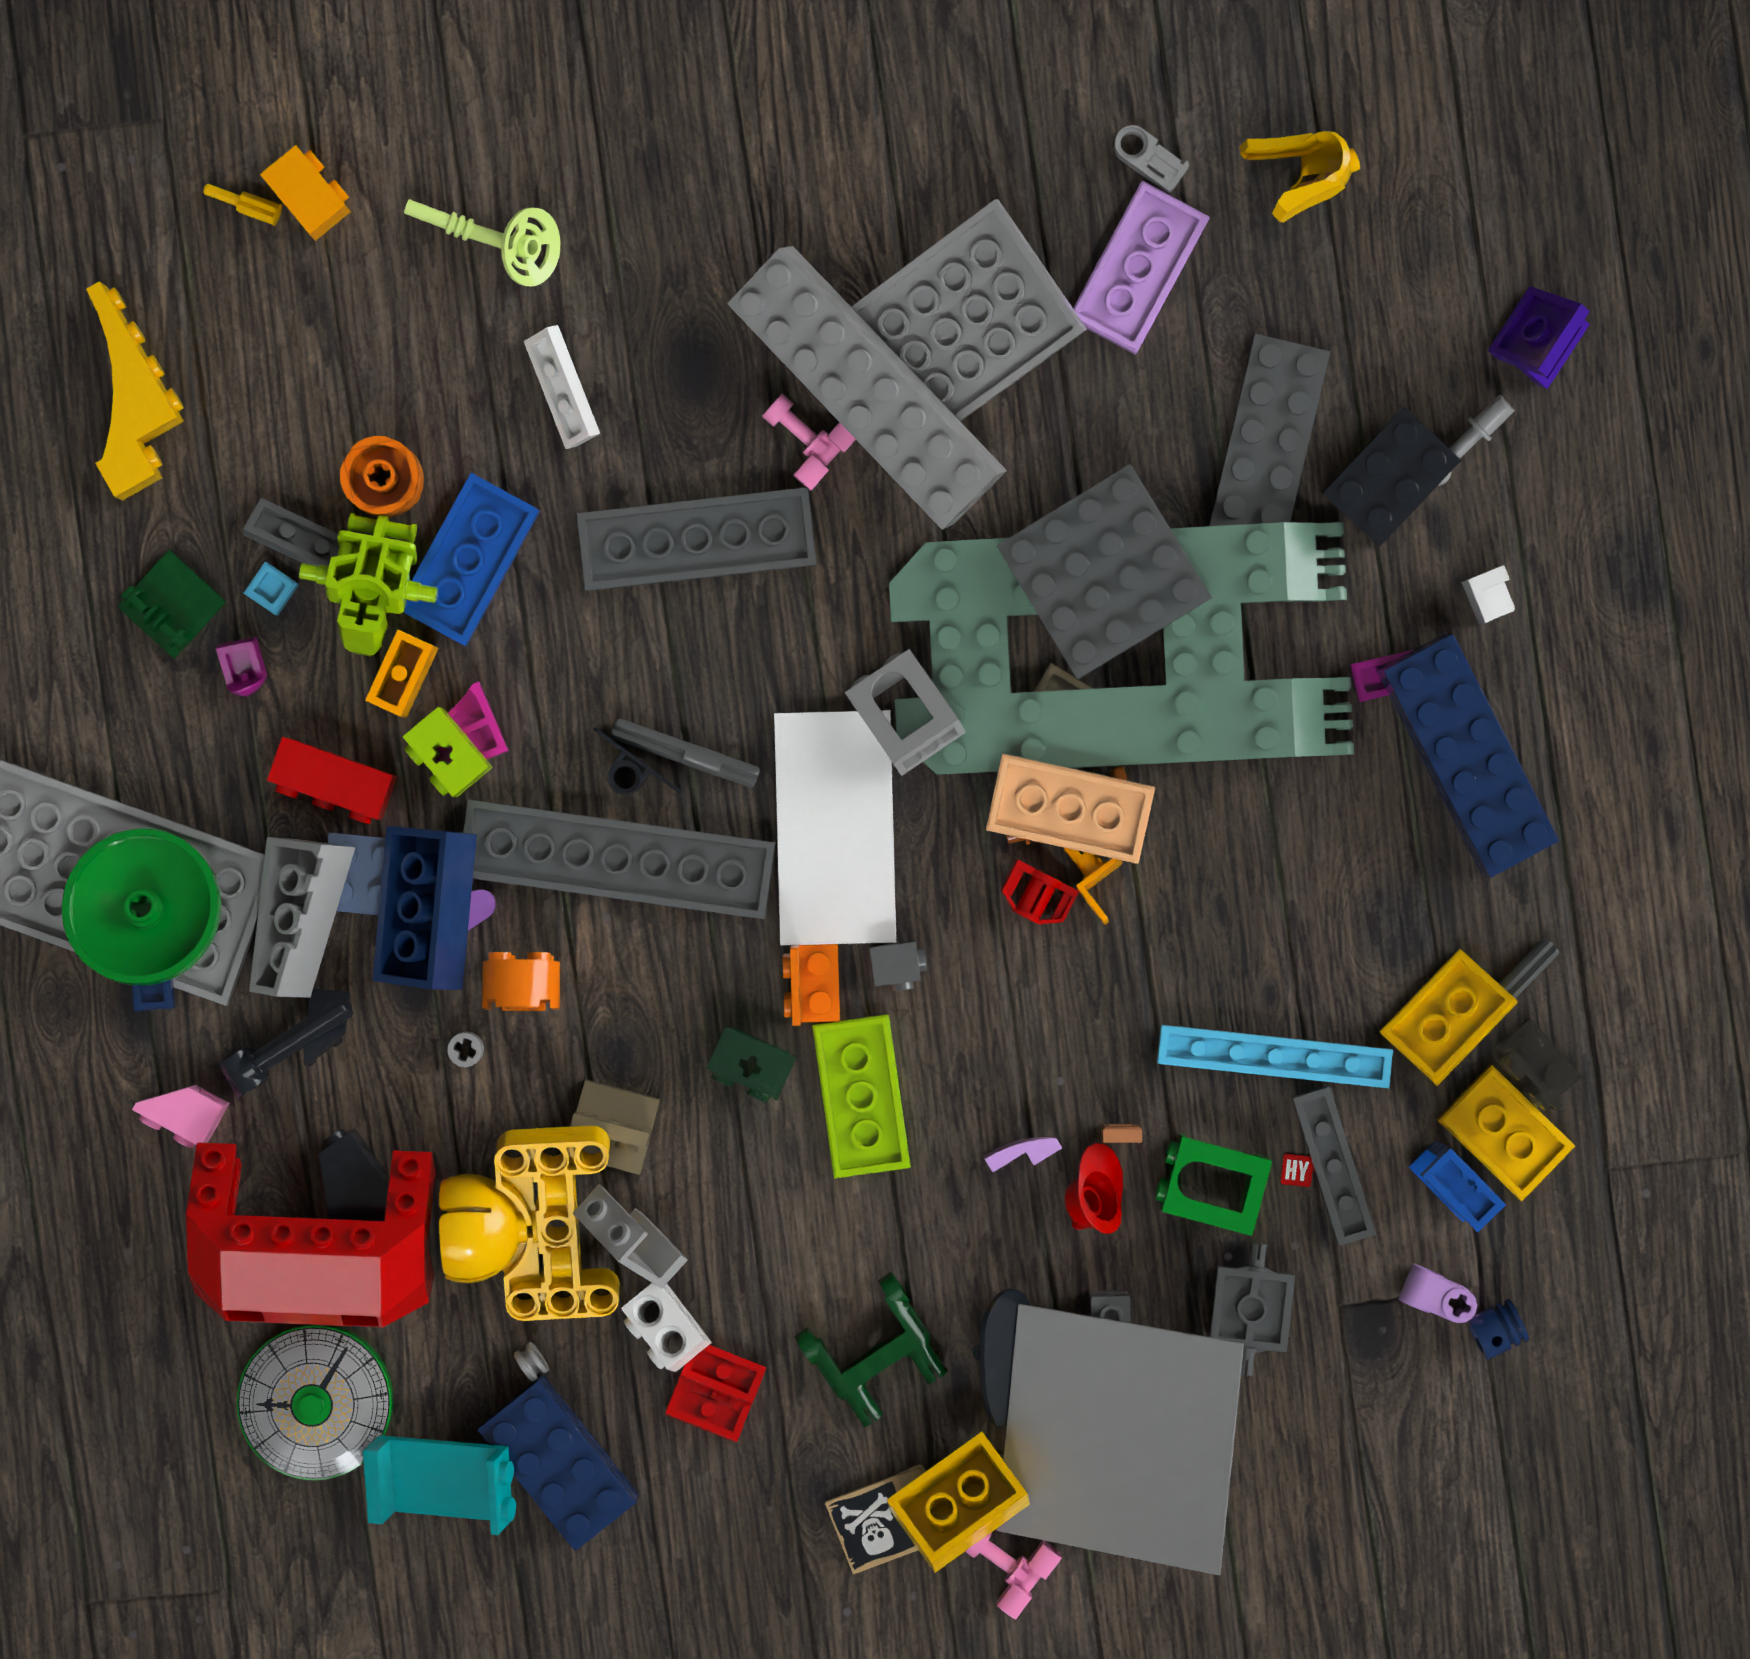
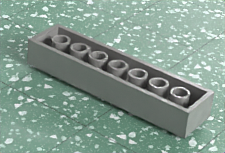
(866, 386)

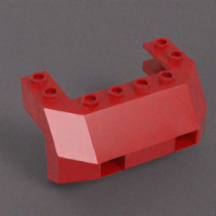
(309, 1265)

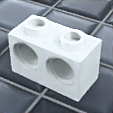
(671, 1320)

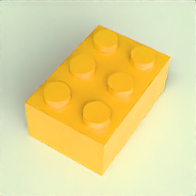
(958, 1502)

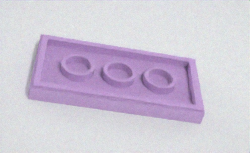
(1139, 267)

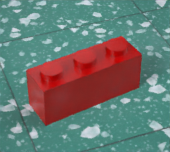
(331, 780)

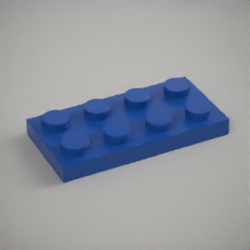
(471, 557)

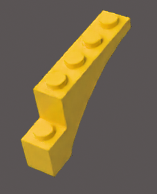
(140, 401)

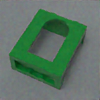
(1192, 1150)

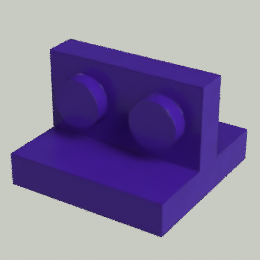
(1540, 334)

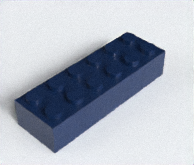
(1467, 755)

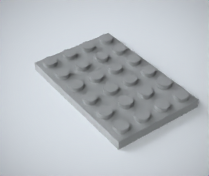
(972, 312)

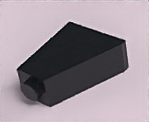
(353, 1178)

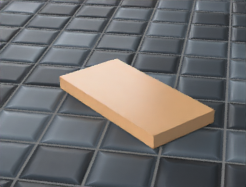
(1070, 808)

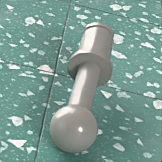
(1482, 426)

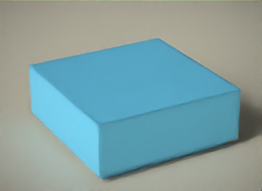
(271, 588)

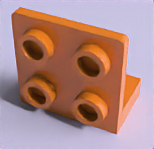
(813, 983)

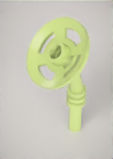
(517, 245)

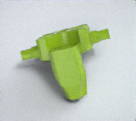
(370, 579)

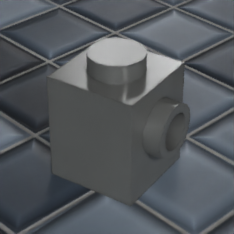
(897, 965)

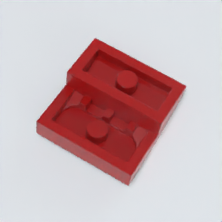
(716, 1392)

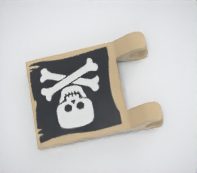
(867, 1525)

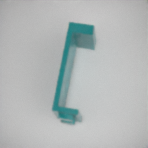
(438, 1480)

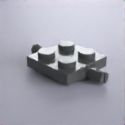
(1252, 1306)

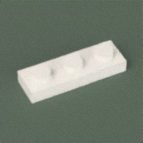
(561, 387)

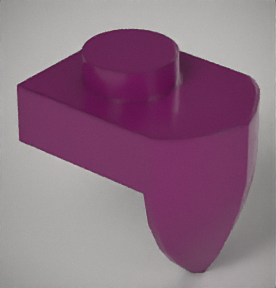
(242, 666)

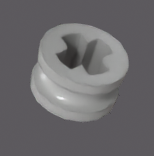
(454, 1054)
(531, 1361)

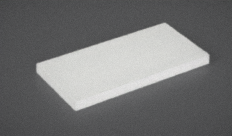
(834, 830)

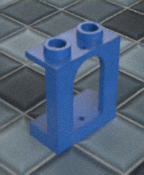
(1456, 1185)

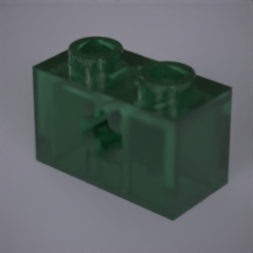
(738, 1045)

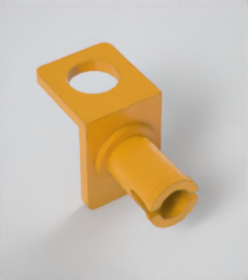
(1094, 871)

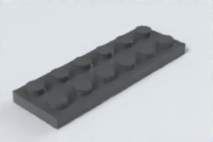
(1270, 433)
(696, 539)

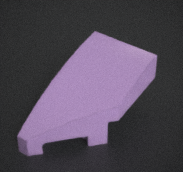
(1036, 1149)

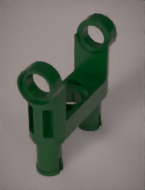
(851, 1380)

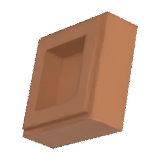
(1121, 1133)

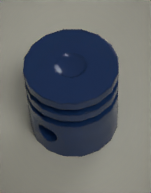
(1497, 1329)

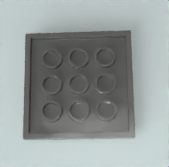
(1104, 571)

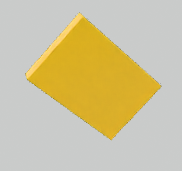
(1448, 1017)
(1506, 1132)

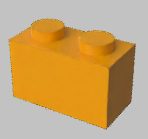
(305, 192)
(401, 674)

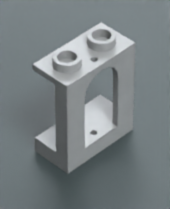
(926, 740)

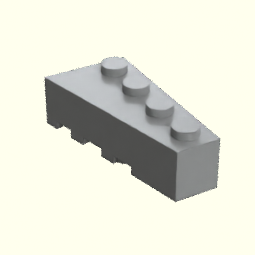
(296, 913)

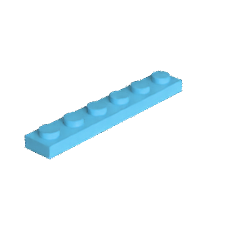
(1274, 1056)

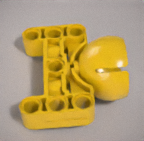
(501, 1226)

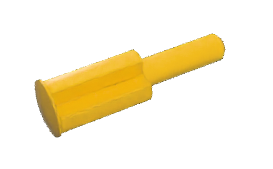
(247, 204)

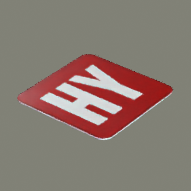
(1296, 1170)

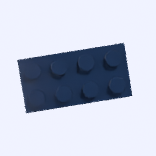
(424, 908)
(560, 1462)

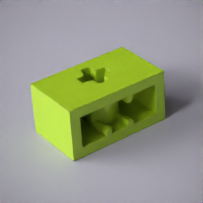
(441, 730)

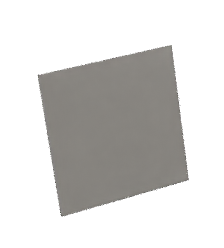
(1122, 1437)

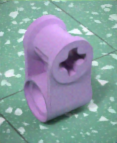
(1432, 1292)

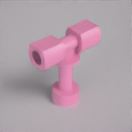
(820, 447)
(1021, 1573)

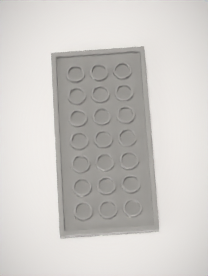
(53, 824)

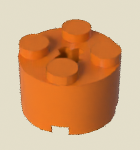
(363, 465)
(520, 982)

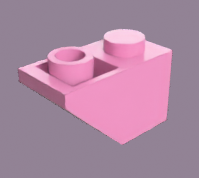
(187, 1112)

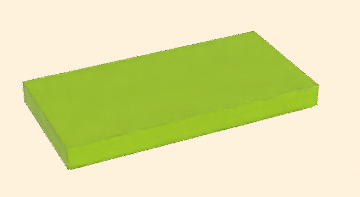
(861, 1096)

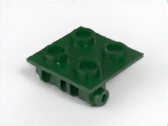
(171, 604)

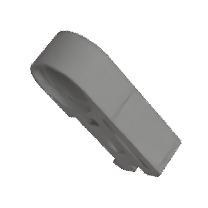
(1153, 161)

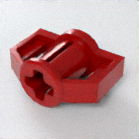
(1037, 894)

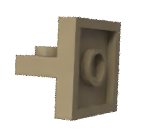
(626, 1119)

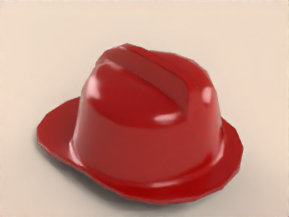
(1096, 1193)

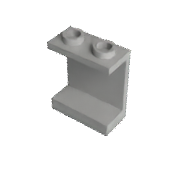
(630, 1237)

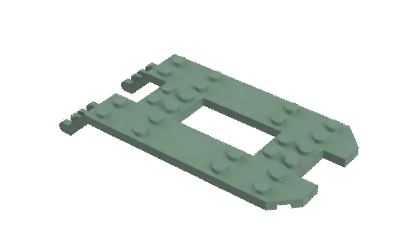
(1195, 717)

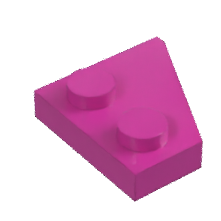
(478, 723)

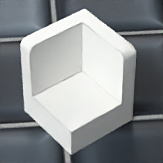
(1489, 595)

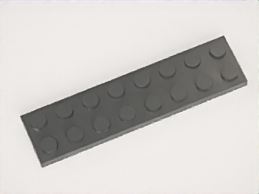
(620, 859)

